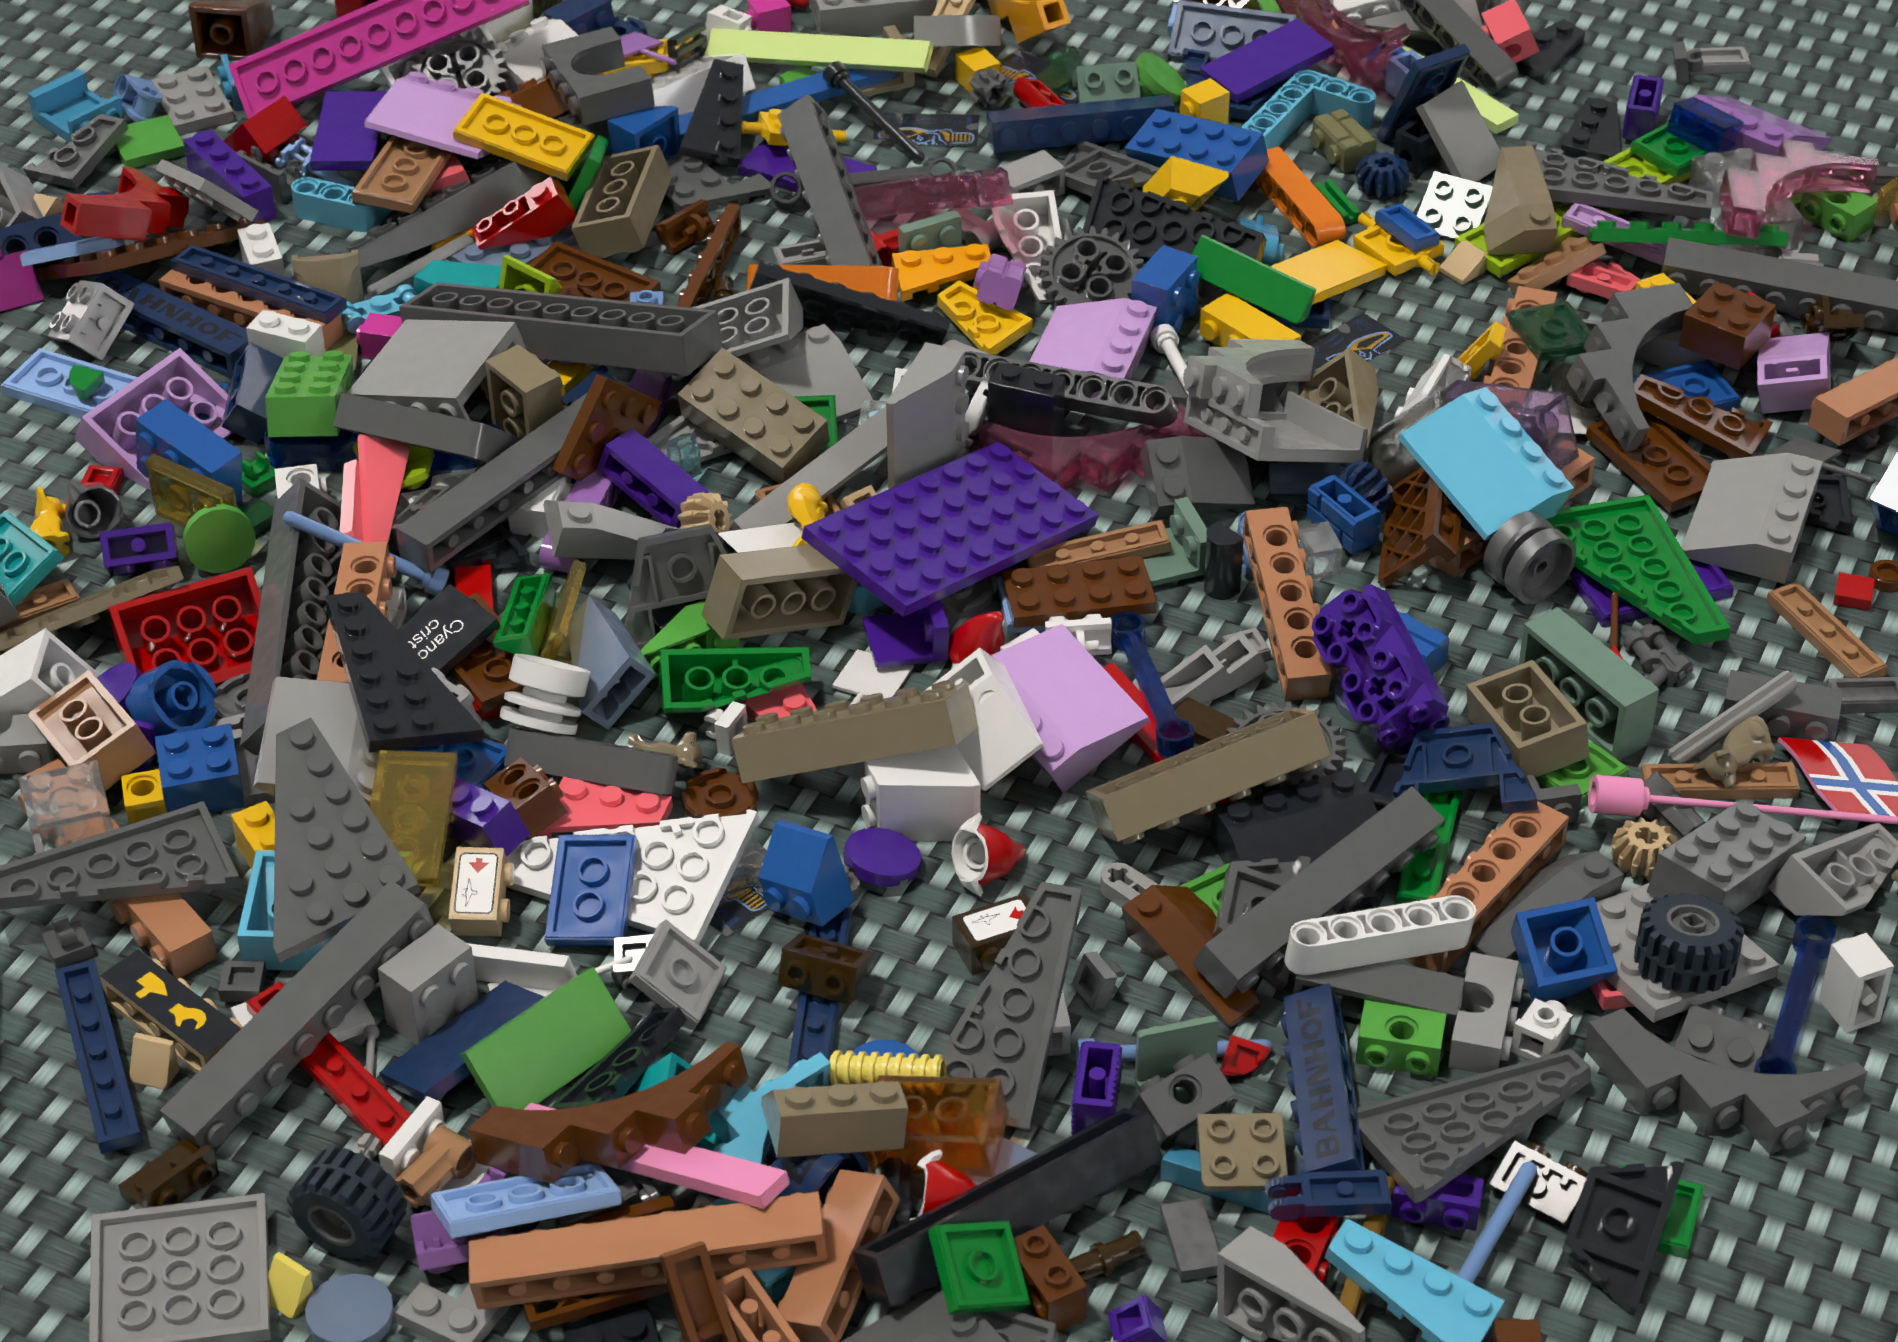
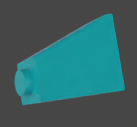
(457, 273)

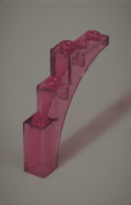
(1355, 46)
(1794, 171)
(932, 192)
(1093, 459)

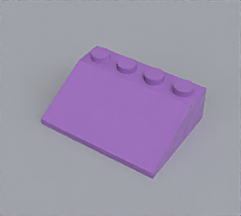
(1762, 129)

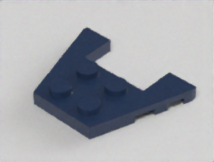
(1246, 109)
(1464, 760)

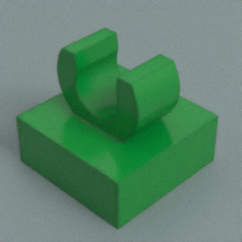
(258, 475)

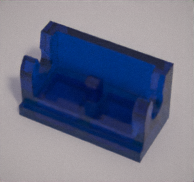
(1703, 125)

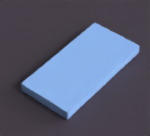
(46, 383)
(523, 1200)

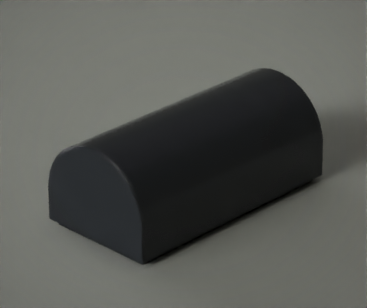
(1223, 562)

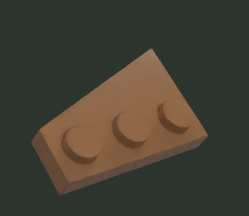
(1553, 265)

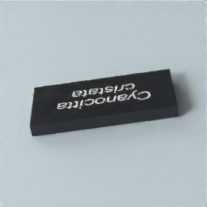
(448, 629)

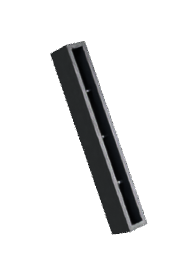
(1024, 1195)

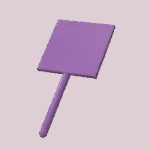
(639, 43)

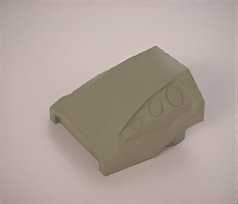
(331, 273)

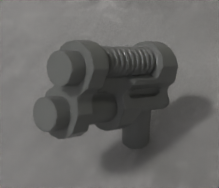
(1663, 664)

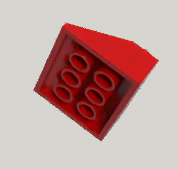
(194, 623)

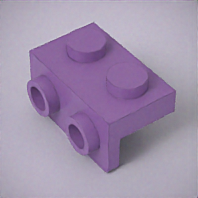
(436, 1248)

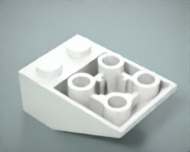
(1004, 727)

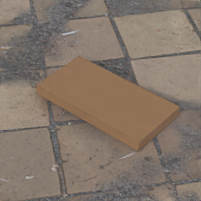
(401, 175)

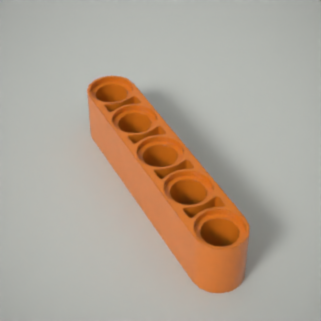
(1300, 200)
(873, 279)

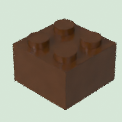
(1727, 325)

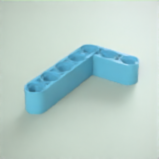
(1309, 94)
(333, 205)

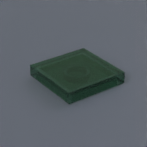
(1551, 330)

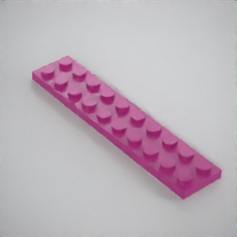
(356, 47)

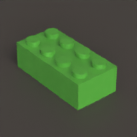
(308, 393)

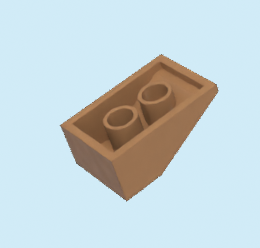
(90, 725)

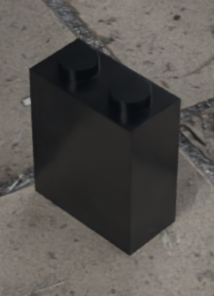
(1027, 400)

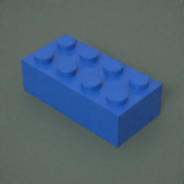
(1204, 142)

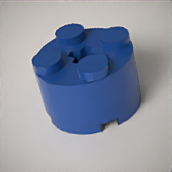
(173, 697)

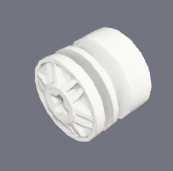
(544, 694)

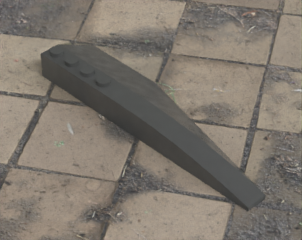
(460, 207)

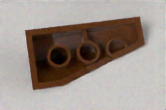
(1172, 930)

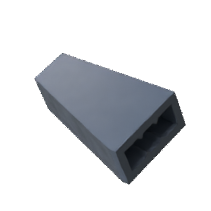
(613, 658)

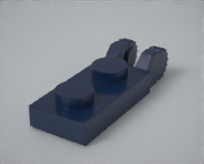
(1329, 1194)

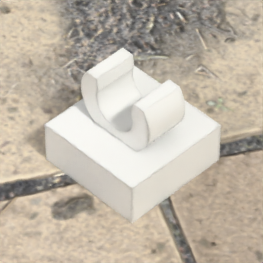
(726, 725)

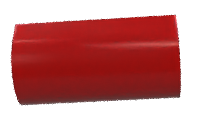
(1035, 93)

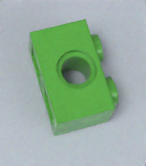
(1840, 212)
(1400, 1038)

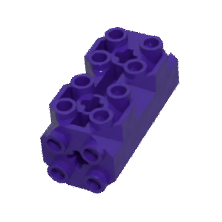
(1379, 667)

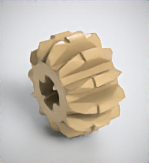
(705, 509)
(1638, 846)

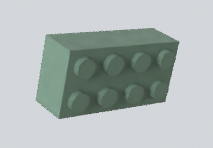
(1595, 680)

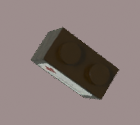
(985, 931)

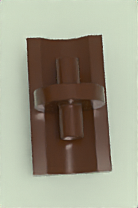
(685, 227)

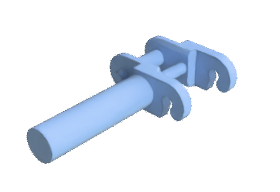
(293, 151)

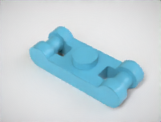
(380, 304)

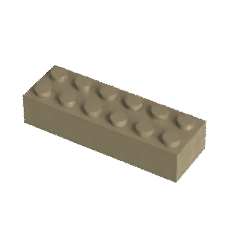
(855, 732)
(1208, 774)

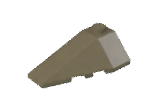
(1520, 206)
(1346, 388)

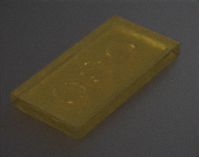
(414, 806)

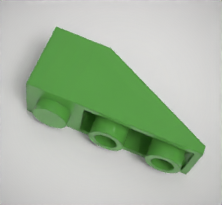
(685, 631)

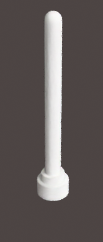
(1166, 341)

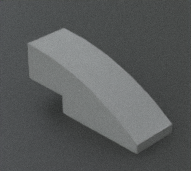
(1214, 673)

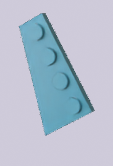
(1414, 1287)

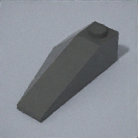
(1560, 882)

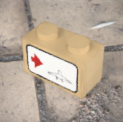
(479, 891)

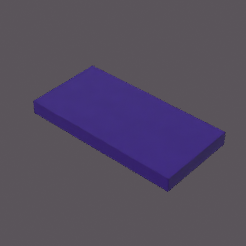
(1268, 60)
(341, 135)
(773, 159)
(1599, 597)

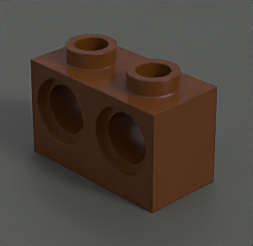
(530, 793)
(1050, 1279)

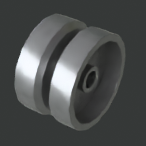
(1529, 557)

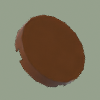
(718, 792)

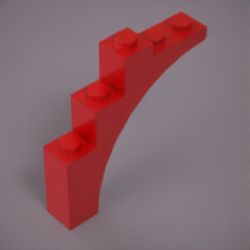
(130, 214)

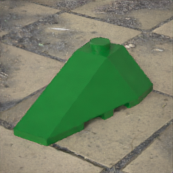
(717, 676)

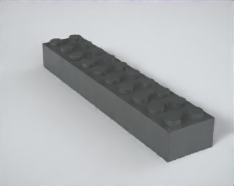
(582, 327)
(292, 603)

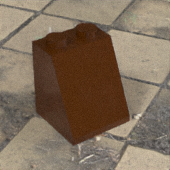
(230, 27)

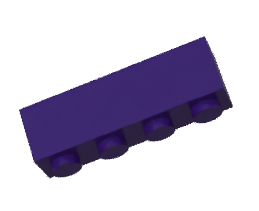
(218, 163)

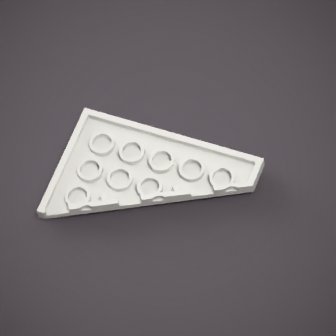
(677, 871)

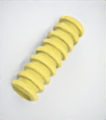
(864, 1069)

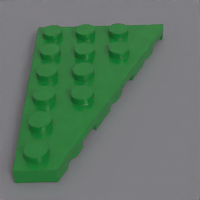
(1637, 556)

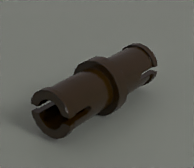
(1103, 1258)

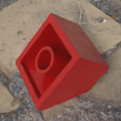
(268, 130)

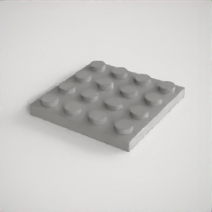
(1621, 923)
(181, 1273)

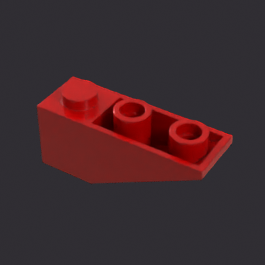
(530, 217)

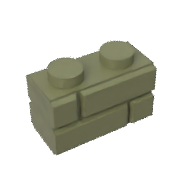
(1341, 139)

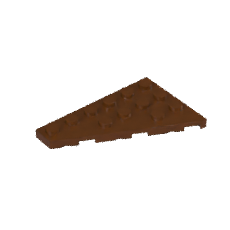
(143, 251)

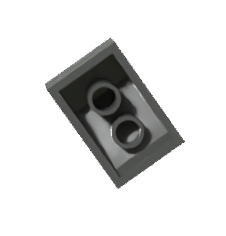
(1195, 468)

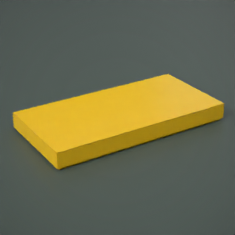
(524, 136)
(1332, 269)

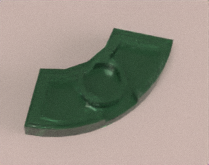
(1059, 73)

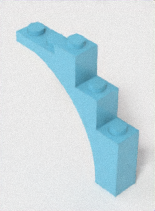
(746, 1136)

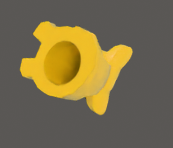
(806, 506)
(49, 523)

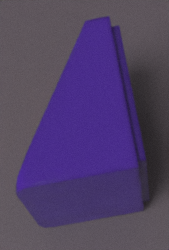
(1137, 1322)

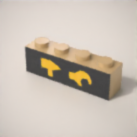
(167, 1009)

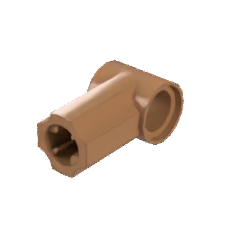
(442, 1158)

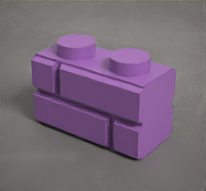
(999, 281)

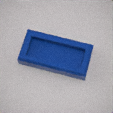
(1407, 227)

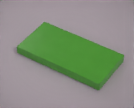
(547, 1043)

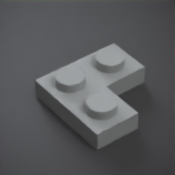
(445, 1317)

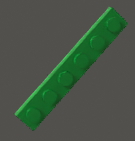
(1701, 233)

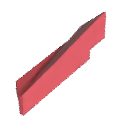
(372, 488)

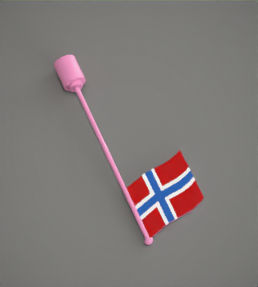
(1843, 774)

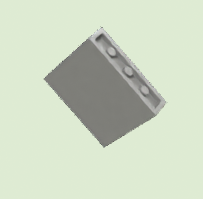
(435, 363)
(1297, 435)

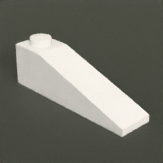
(1027, 230)

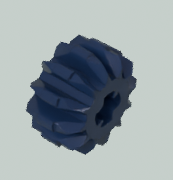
(1382, 175)
(1369, 484)

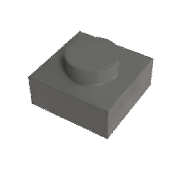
(241, 980)

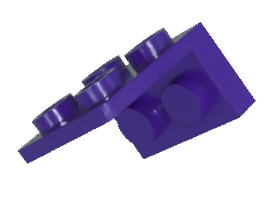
(908, 639)

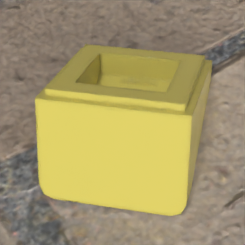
(289, 1286)

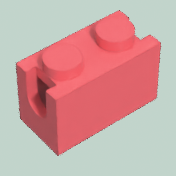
(1510, 30)

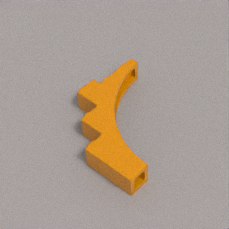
(1031, 17)

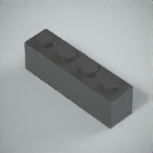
(1390, 984)

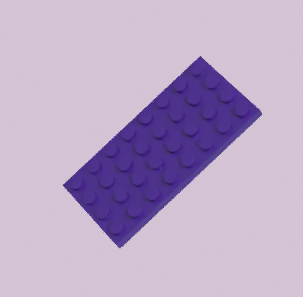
(949, 528)

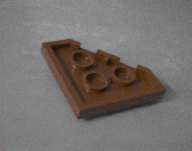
(604, 416)

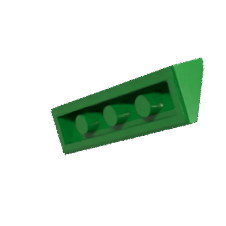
(1253, 280)
(526, 615)

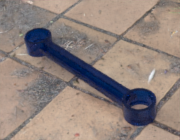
(1129, 636)
(1797, 993)

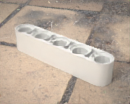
(1379, 935)

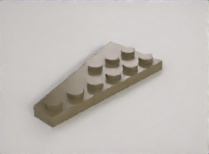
(87, 609)

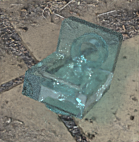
(685, 453)

